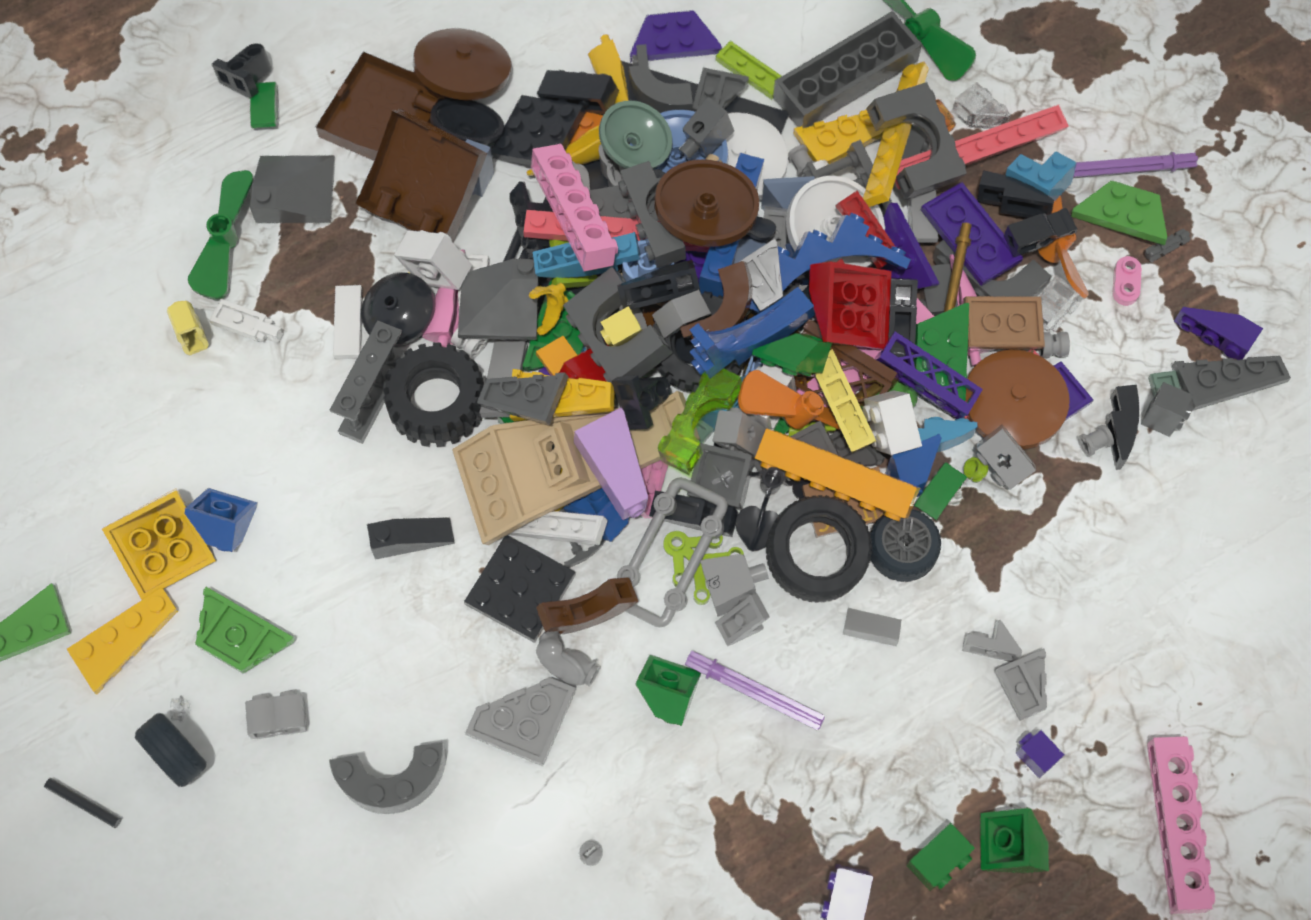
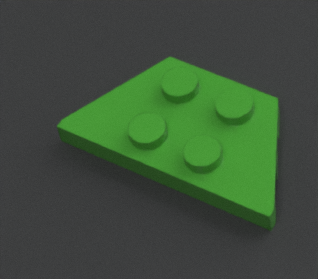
(1125, 210)
(237, 634)

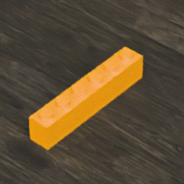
(837, 473)

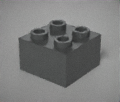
(724, 473)

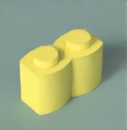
(187, 327)

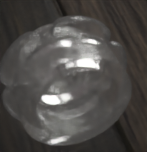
(179, 709)

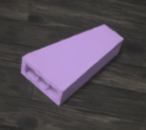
(613, 460)

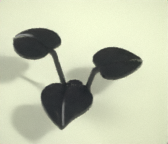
(755, 523)

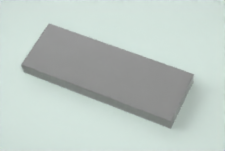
(504, 358)

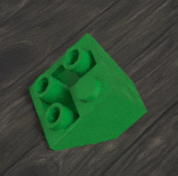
(796, 354)

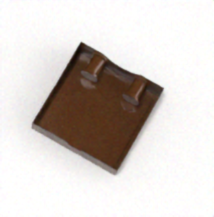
(366, 100)
(421, 176)

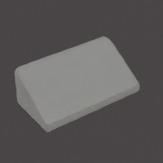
(872, 627)

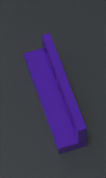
(928, 386)

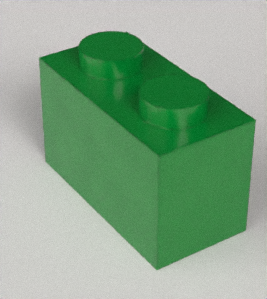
(940, 857)

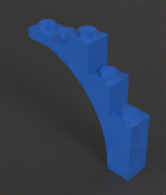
(846, 240)
(719, 348)

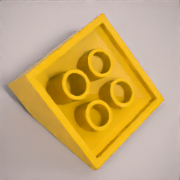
(158, 544)

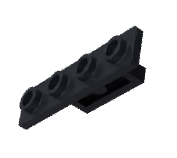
(521, 203)

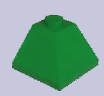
(667, 688)
(1013, 842)

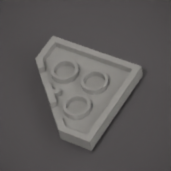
(524, 720)

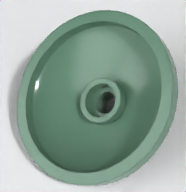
(639, 125)

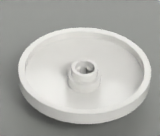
(759, 139)
(815, 209)

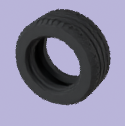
(845, 521)

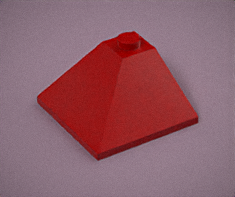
(851, 303)

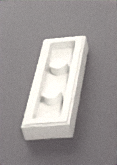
(347, 322)

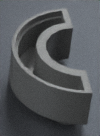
(395, 793)

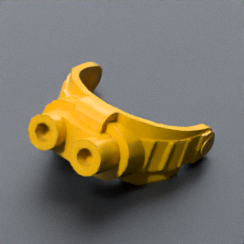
(555, 304)

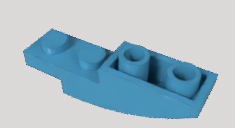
(562, 262)
(951, 431)

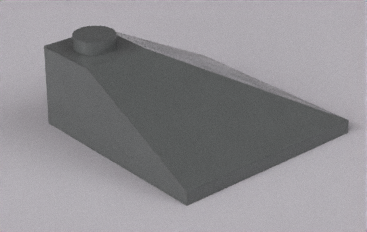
(293, 189)
(498, 302)

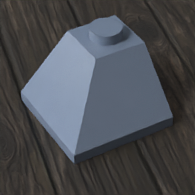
(780, 191)

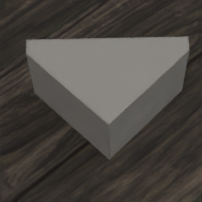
(681, 312)

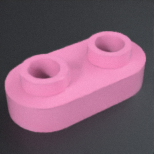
(1127, 278)

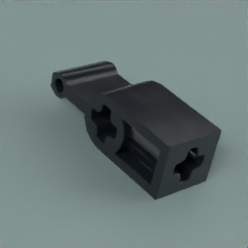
(1038, 231)

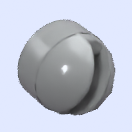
(592, 859)

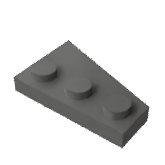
(526, 398)

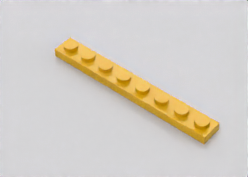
(892, 145)

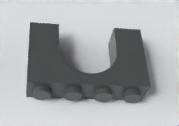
(919, 107)
(1026, 283)
(595, 305)

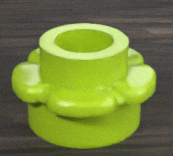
(975, 469)

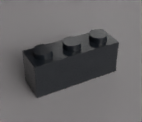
(592, 91)

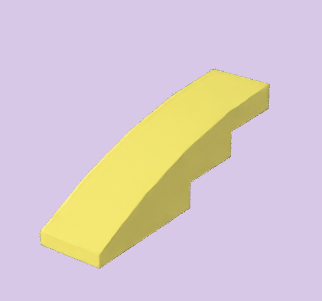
(844, 405)

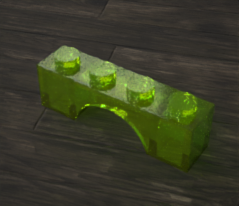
(680, 446)

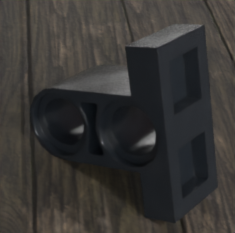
(243, 69)
(639, 397)

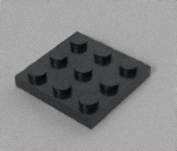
(536, 124)
(516, 584)

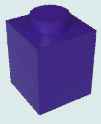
(1039, 753)

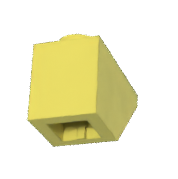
(620, 327)

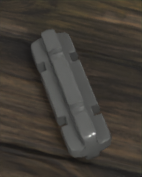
(1153, 252)

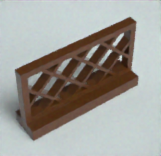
(855, 359)

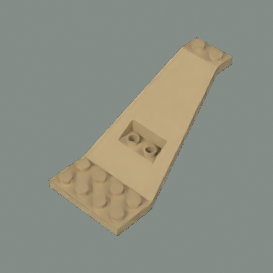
(517, 476)

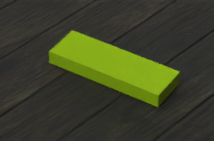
(743, 63)

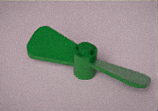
(947, 51)
(211, 271)

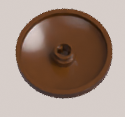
(461, 64)
(706, 202)

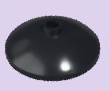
(467, 120)
(411, 308)

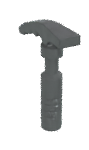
(580, 555)

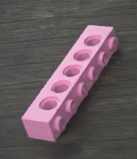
(573, 207)
(1180, 897)

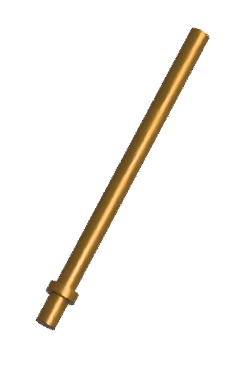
(962, 242)

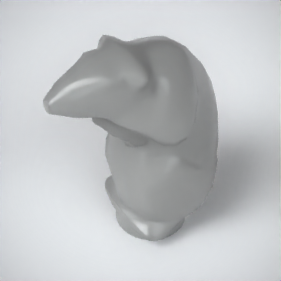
(566, 665)

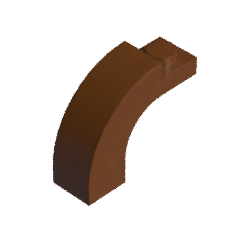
(736, 300)
(590, 609)

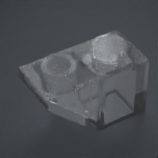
(979, 108)

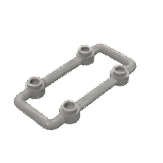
(711, 527)

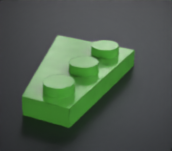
(33, 624)

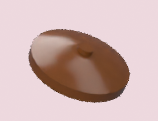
(1021, 394)

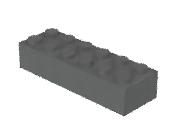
(847, 70)

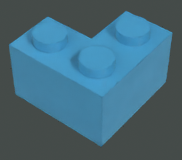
(1050, 178)

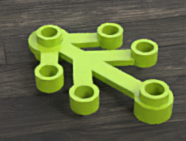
(685, 550)

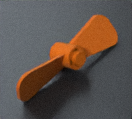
(1058, 251)
(768, 397)

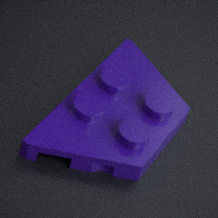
(675, 36)
(904, 239)

